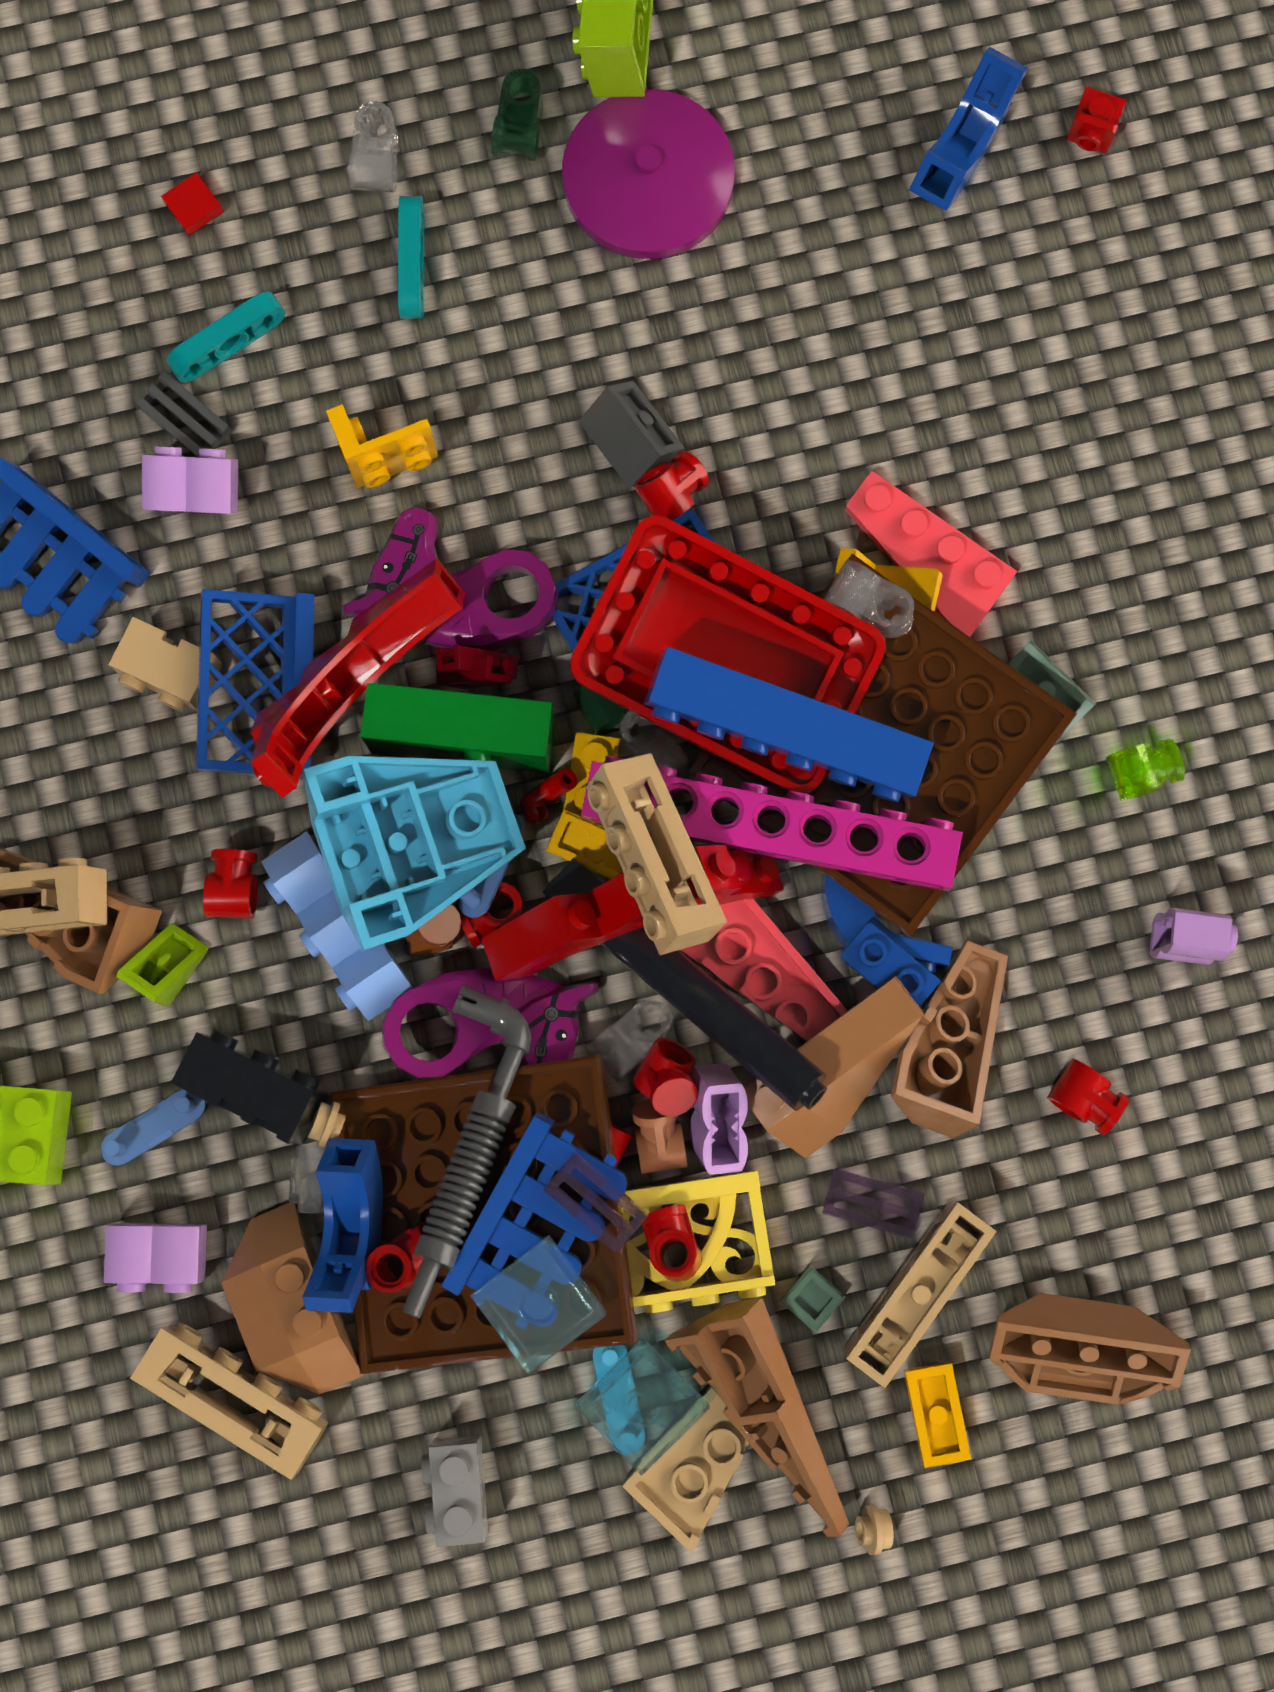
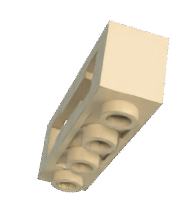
(654, 854)
(70, 887)
(918, 1293)
(224, 1369)

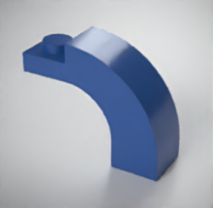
(970, 131)
(849, 915)
(352, 1224)

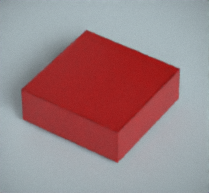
(192, 204)

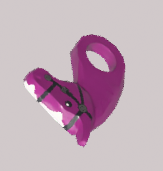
(475, 626)
(545, 1005)

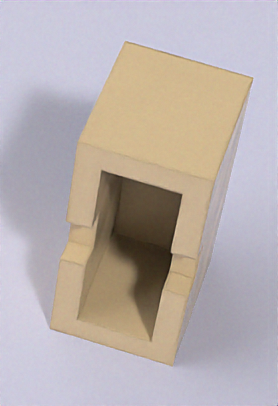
(152, 661)

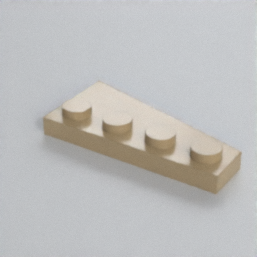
(691, 1475)

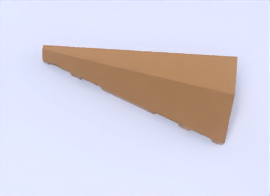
(747, 1369)

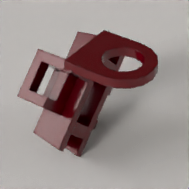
(474, 667)

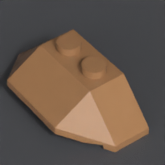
(268, 1305)
(1087, 1350)

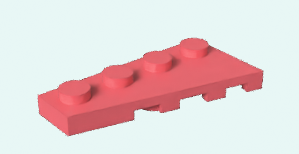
(921, 539)
(767, 970)

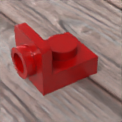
(1096, 120)

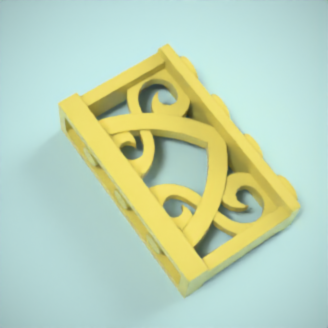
(720, 1197)

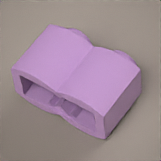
(190, 483)
(1192, 936)
(718, 1119)
(155, 1255)

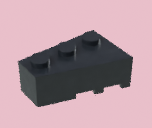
(250, 1086)

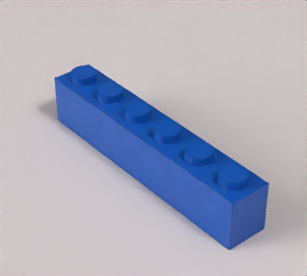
(787, 723)

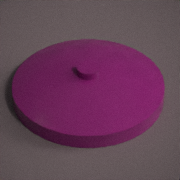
(648, 174)

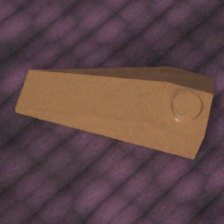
(89, 953)
(949, 1052)
(853, 1057)

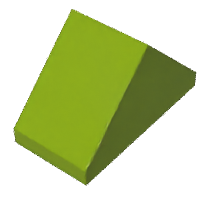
(164, 965)

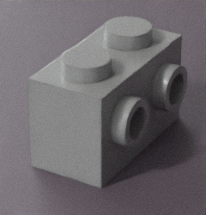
(458, 1491)

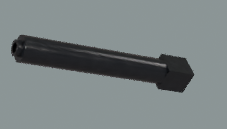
(708, 1006)

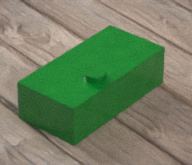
(458, 727)

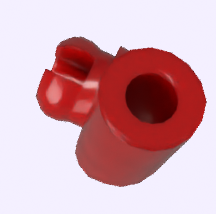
(545, 793)

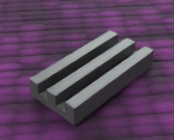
(157, 393)

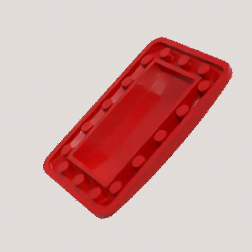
(728, 611)

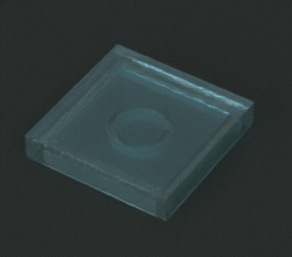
(538, 1304)
(642, 1406)

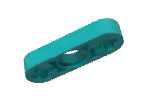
(411, 257)
(225, 337)

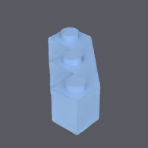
(367, 977)

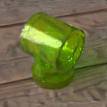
(1144, 769)

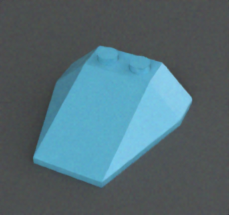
(407, 836)

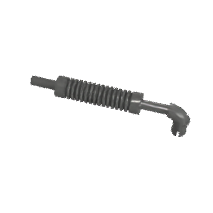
(474, 1150)

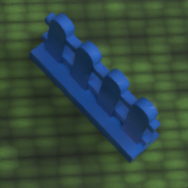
(66, 563)
(519, 1186)

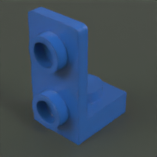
(881, 959)

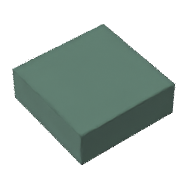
(812, 1298)

